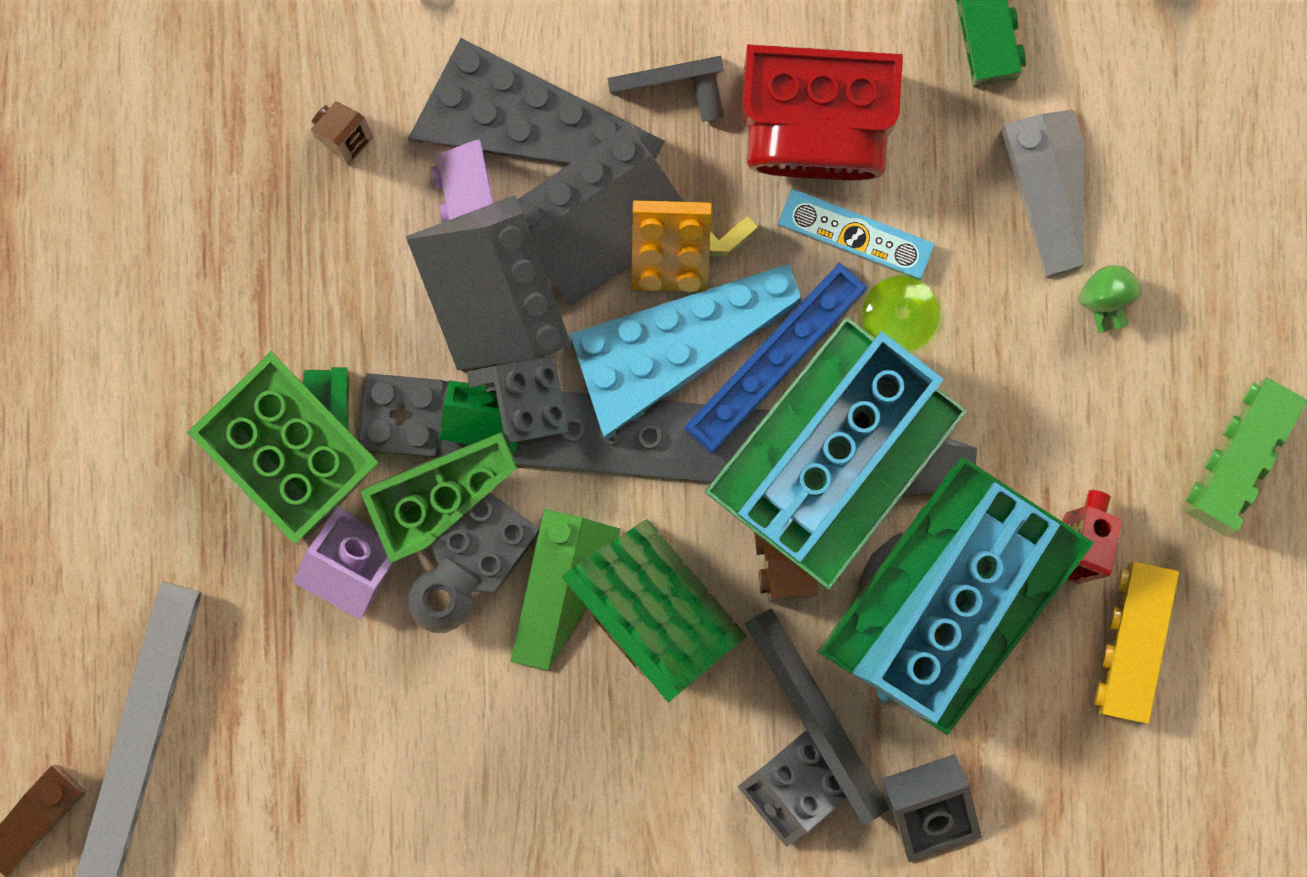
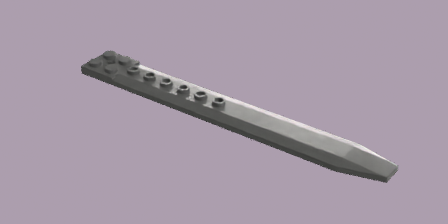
(647, 447)

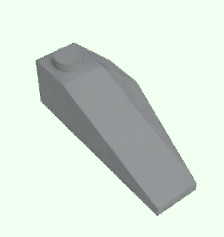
(1049, 173)

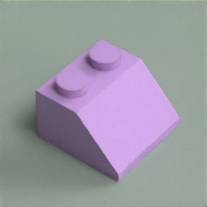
(463, 180)
(345, 564)

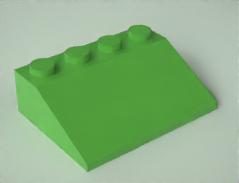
(283, 448)

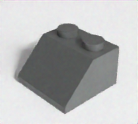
(932, 807)

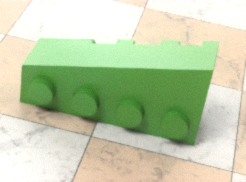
(1244, 456)

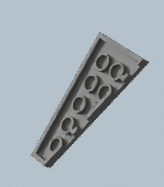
(512, 112)

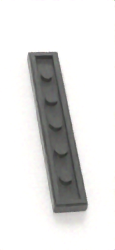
(817, 716)

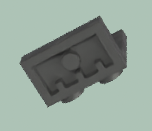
(526, 397)
(794, 789)

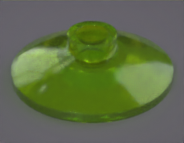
(894, 291)

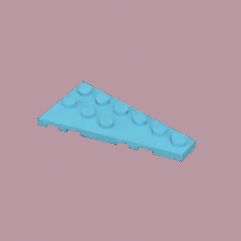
(665, 347)

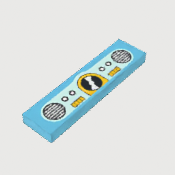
(856, 234)

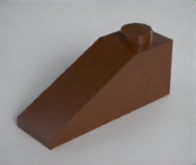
(341, 131)
(36, 816)

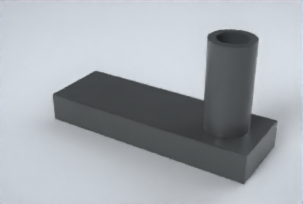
(704, 79)

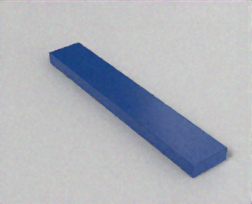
(775, 358)

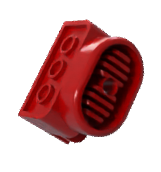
(820, 111)

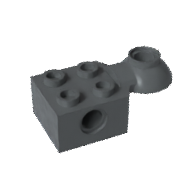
(471, 558)

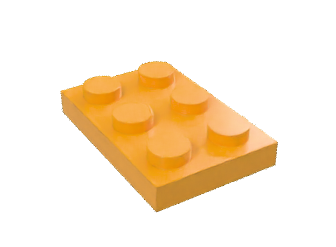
(670, 246)

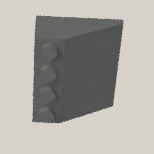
(586, 212)
(489, 287)

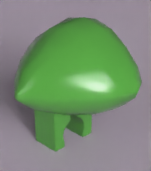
(1107, 295)

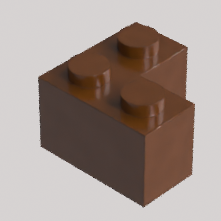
(781, 576)

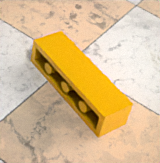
(1137, 642)

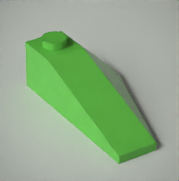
(429, 498)
(549, 603)

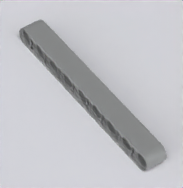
(139, 731)

